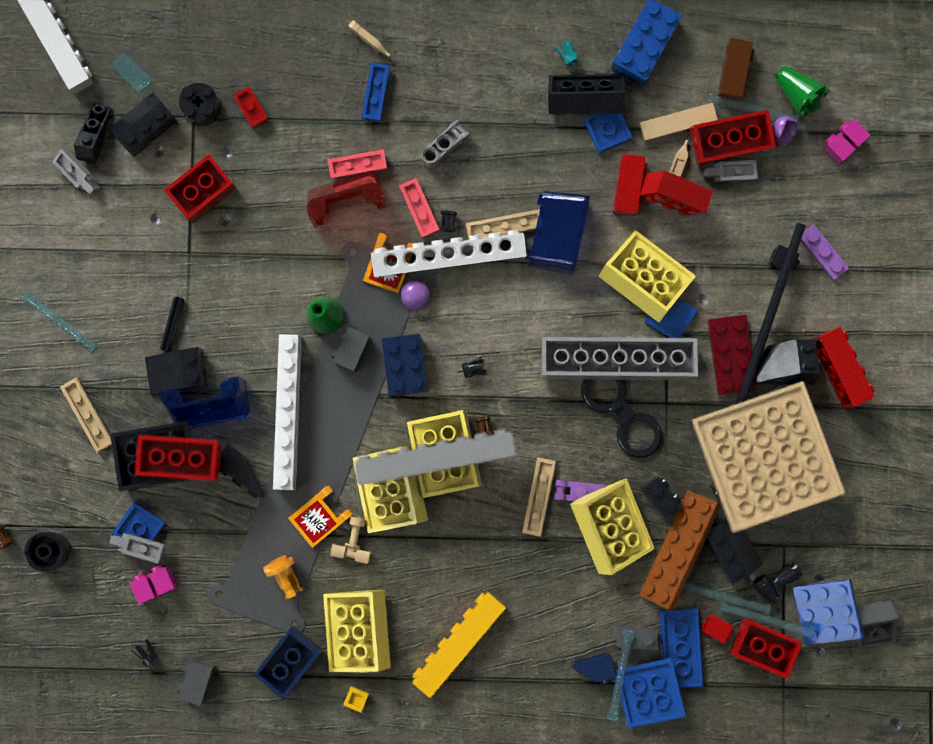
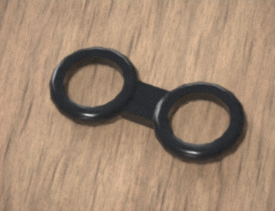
(624, 416)

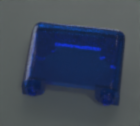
(558, 231)
(229, 406)

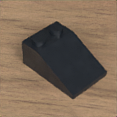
(789, 363)
(176, 370)

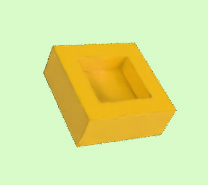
(356, 699)

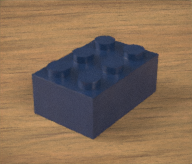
(404, 365)
(287, 662)

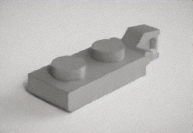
(75, 171)
(733, 171)
(139, 547)

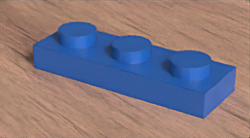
(375, 92)

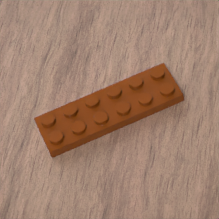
(680, 550)

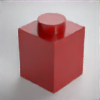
(717, 628)

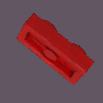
(250, 107)

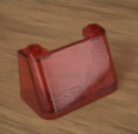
(320, 196)

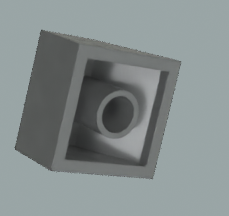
(878, 624)

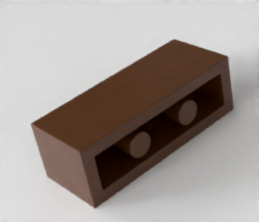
(736, 69)

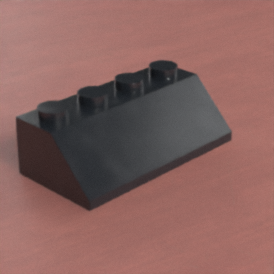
(586, 94)

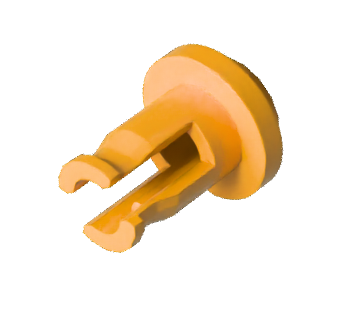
(284, 575)

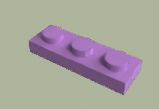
(823, 252)

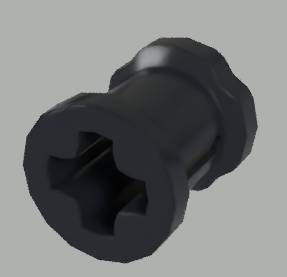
(448, 221)

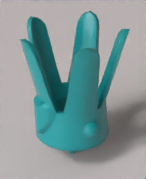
(571, 55)

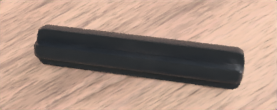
(172, 323)

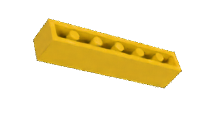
(459, 643)

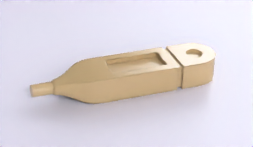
(367, 37)
(680, 160)

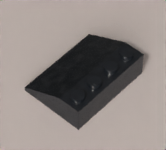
(125, 455)

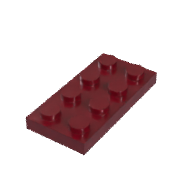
(730, 352)

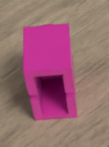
(847, 141)
(154, 584)

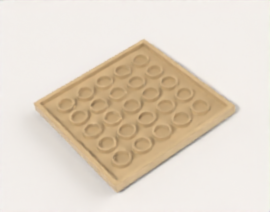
(767, 457)

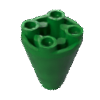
(801, 90)
(330, 317)

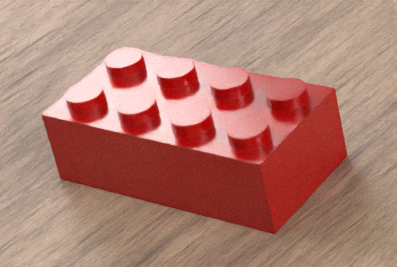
(732, 136)
(843, 368)
(178, 458)

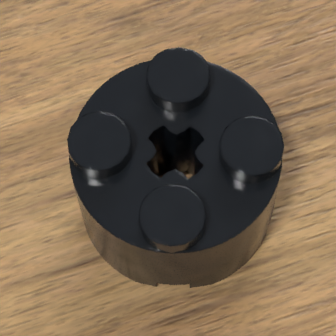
(192, 96)
(36, 554)

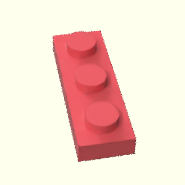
(357, 164)
(419, 208)

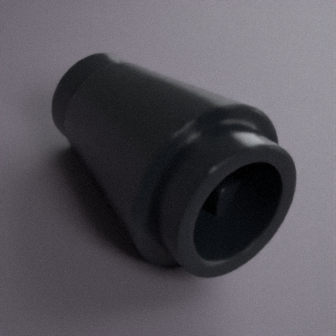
(787, 575)
(765, 587)

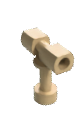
(351, 549)

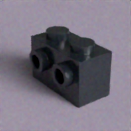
(661, 497)

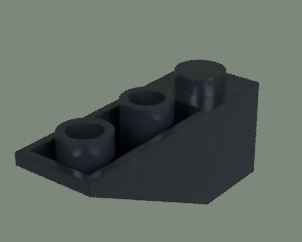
(92, 134)
(237, 466)

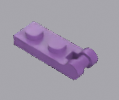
(577, 489)

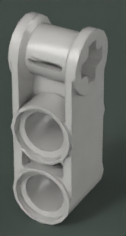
(453, 135)

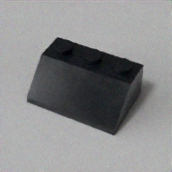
(143, 124)
(732, 551)

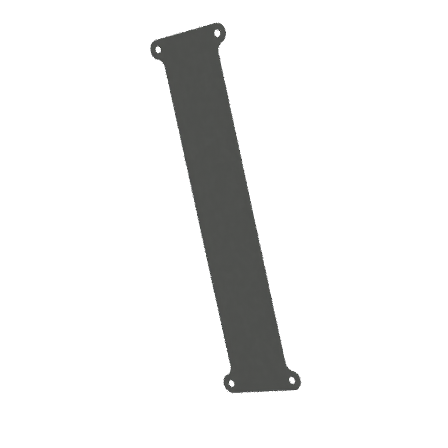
(330, 428)

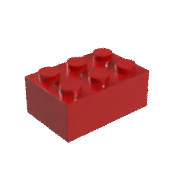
(200, 188)
(676, 193)
(765, 648)

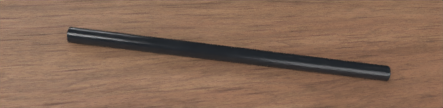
(770, 313)

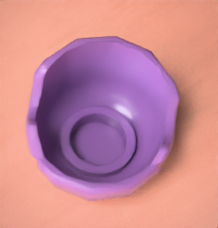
(784, 129)
(415, 295)

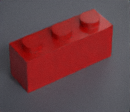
(629, 185)

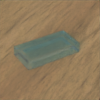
(131, 72)

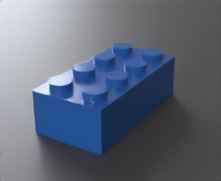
(646, 41)

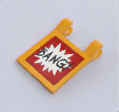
(389, 282)
(316, 519)

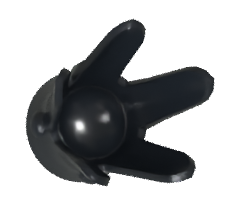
(473, 368)
(147, 659)

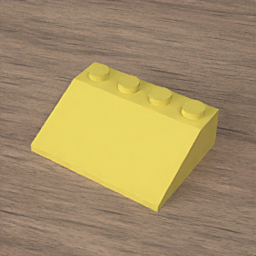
(646, 276)
(437, 429)
(392, 501)
(612, 527)
(357, 631)

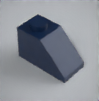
(596, 667)

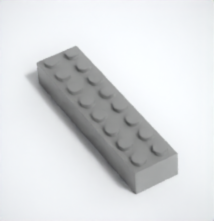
(619, 358)
(434, 458)

